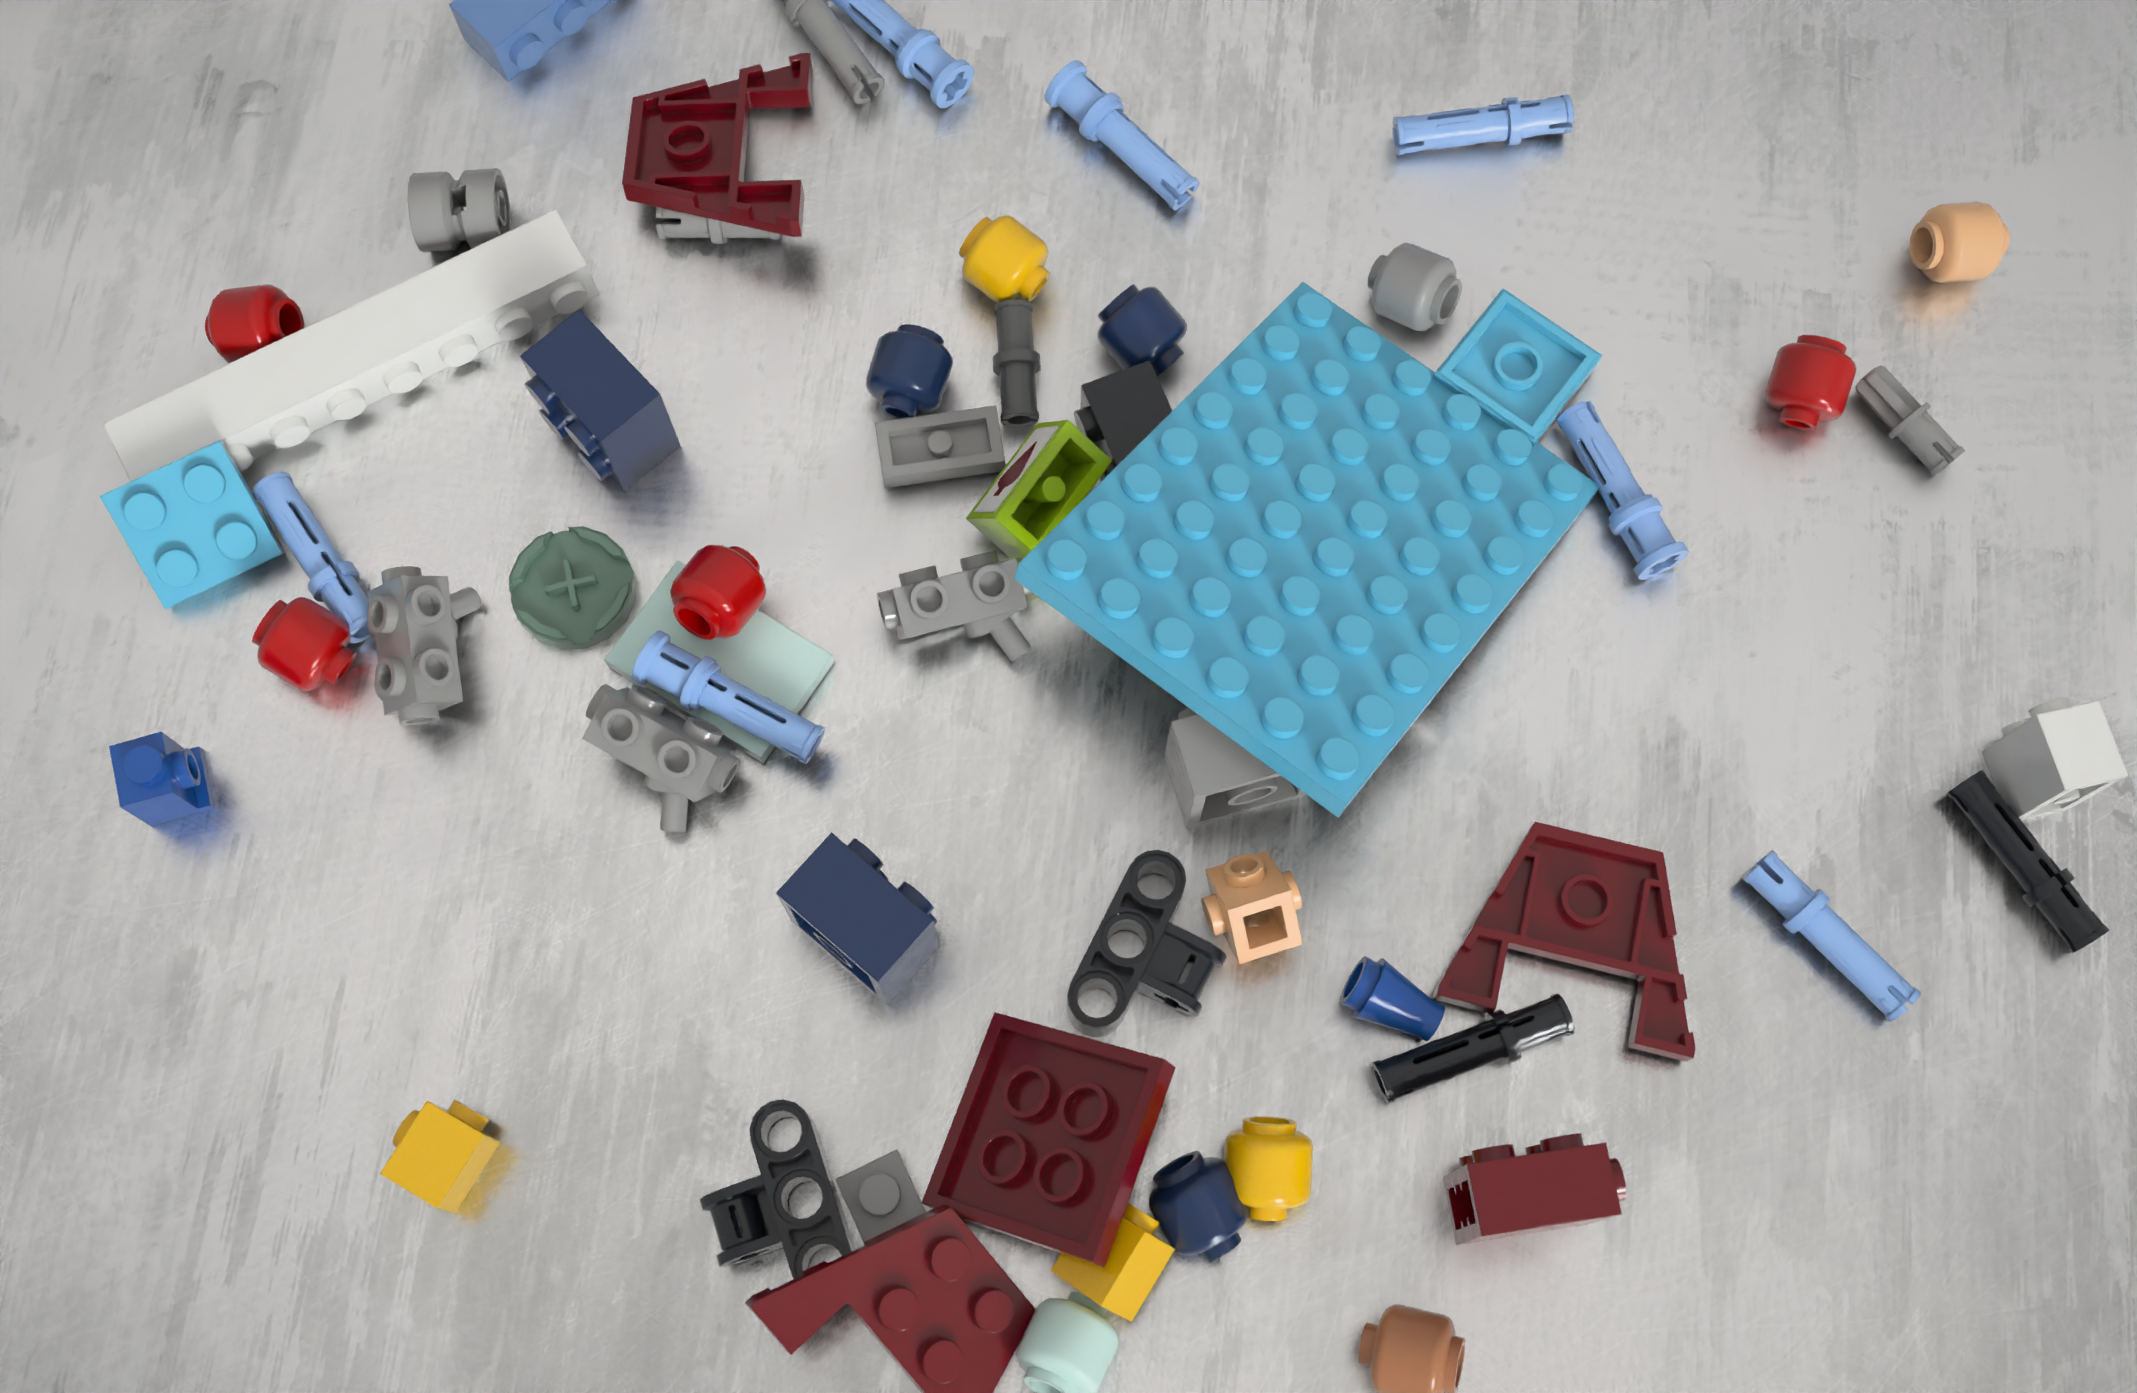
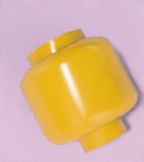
(1004, 259)
(1269, 1165)

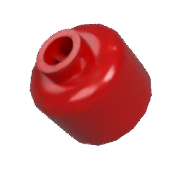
(250, 319)
(1810, 381)
(717, 592)
(304, 644)

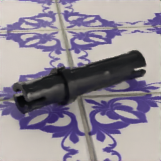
(2028, 862)
(1496, 1039)

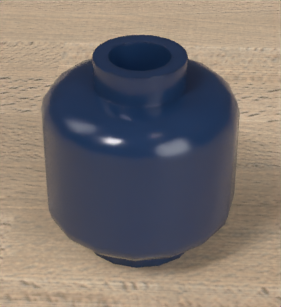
(1141, 329)
(909, 371)
(1198, 1206)

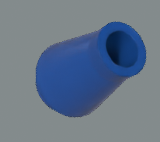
(1391, 1000)

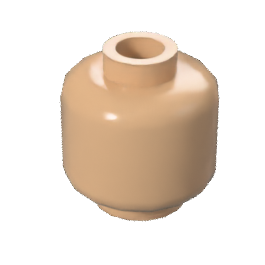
(1959, 242)

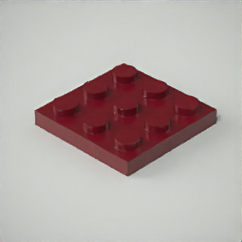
(1050, 1137)

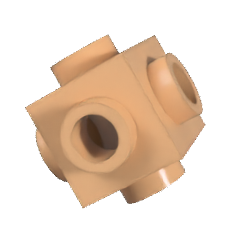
(1253, 906)

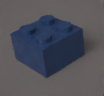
(599, 402)
(860, 916)

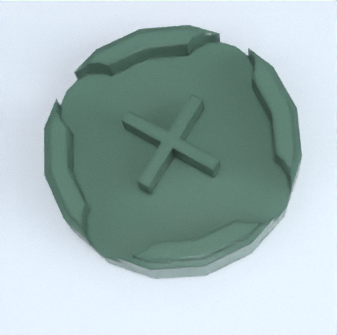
(572, 588)

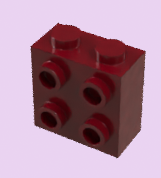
(1541, 1191)

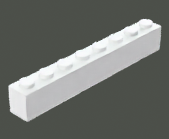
(363, 352)

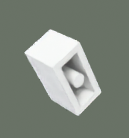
(2054, 758)

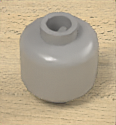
(1414, 287)

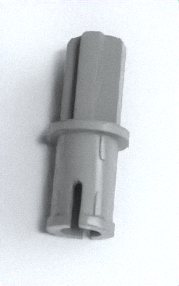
(1908, 419)

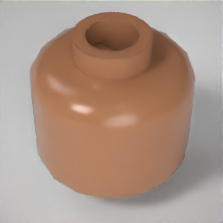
(1412, 1352)

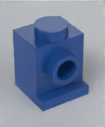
(161, 779)

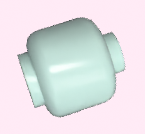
(1067, 1346)

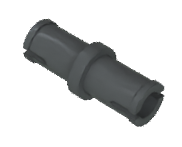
(1016, 363)

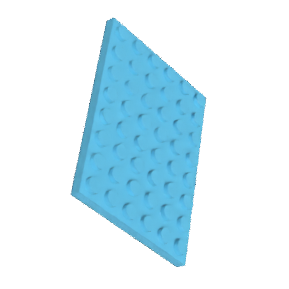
(1310, 544)

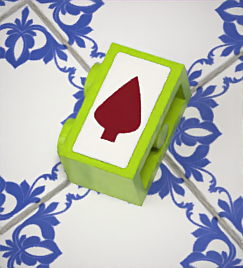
(1038, 487)

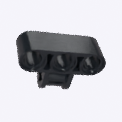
(1160, 963)
(764, 1199)

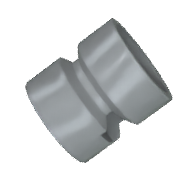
(438, 206)

